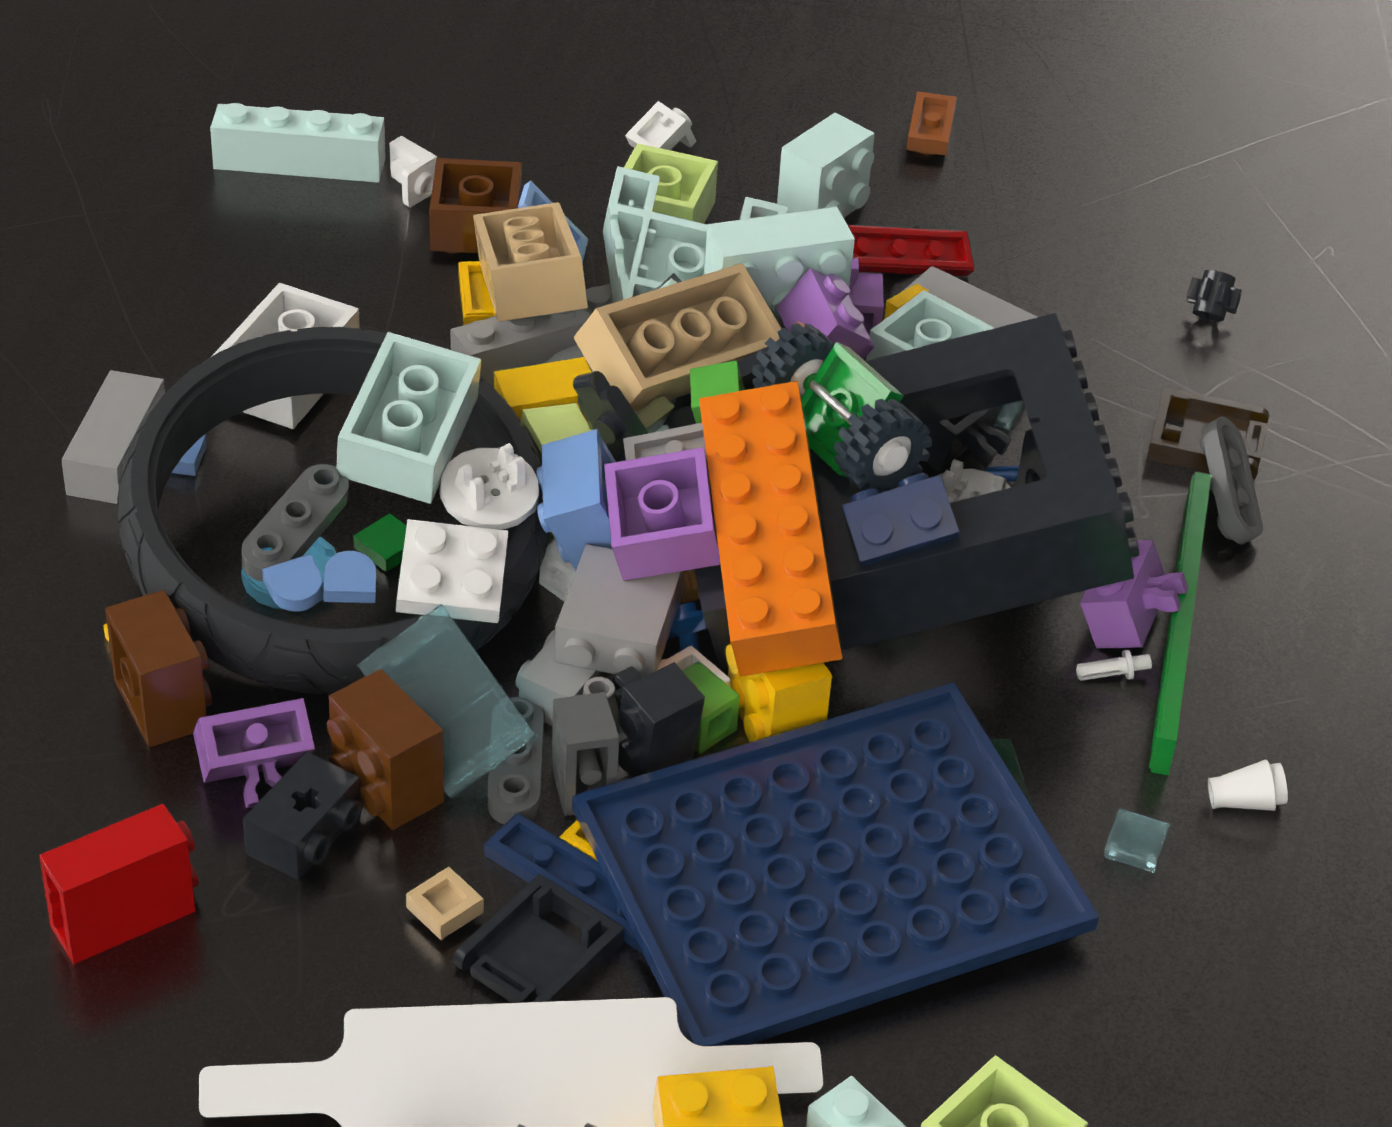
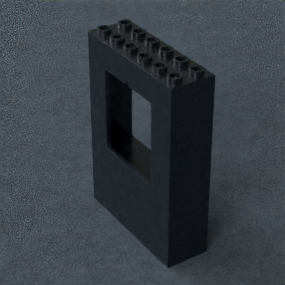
(1011, 542)

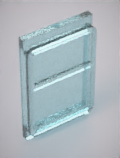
(457, 691)

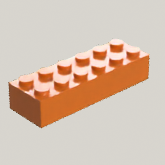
(769, 530)

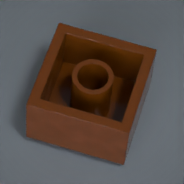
(469, 189)
(158, 666)
(389, 747)

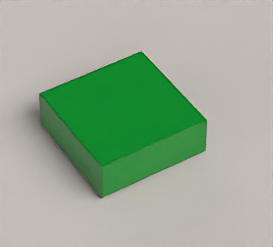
(382, 542)

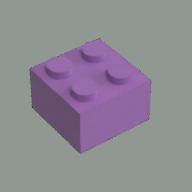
(661, 514)

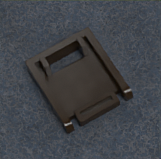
(1195, 412)

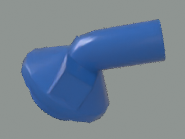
(687, 624)

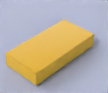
(474, 293)

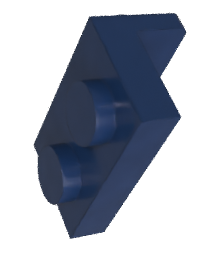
(900, 518)

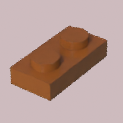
(931, 123)

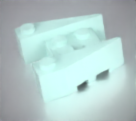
(651, 246)

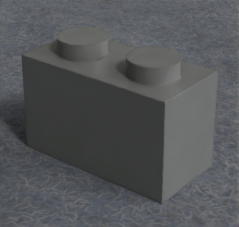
(583, 746)

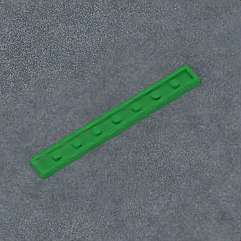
(1180, 628)

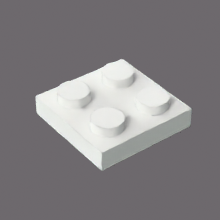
(452, 568)

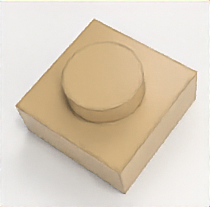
(444, 903)

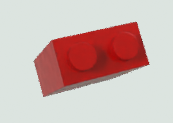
(119, 882)

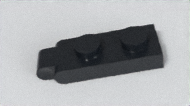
(607, 411)

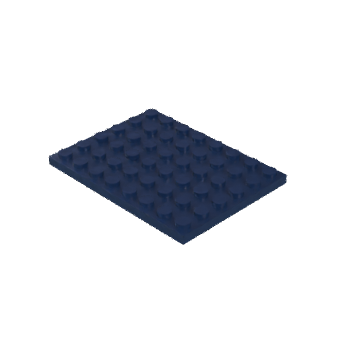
(830, 868)

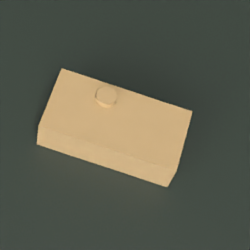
(530, 262)
(660, 335)

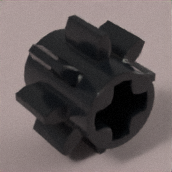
(1214, 295)

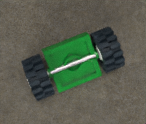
(847, 408)

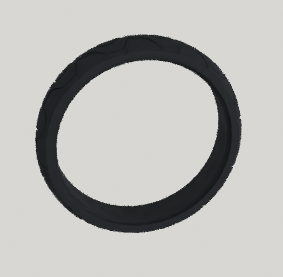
(247, 376)

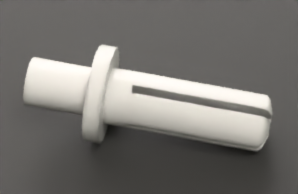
(1116, 666)

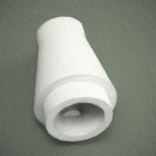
(1251, 787)

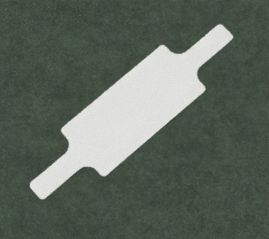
(497, 1067)

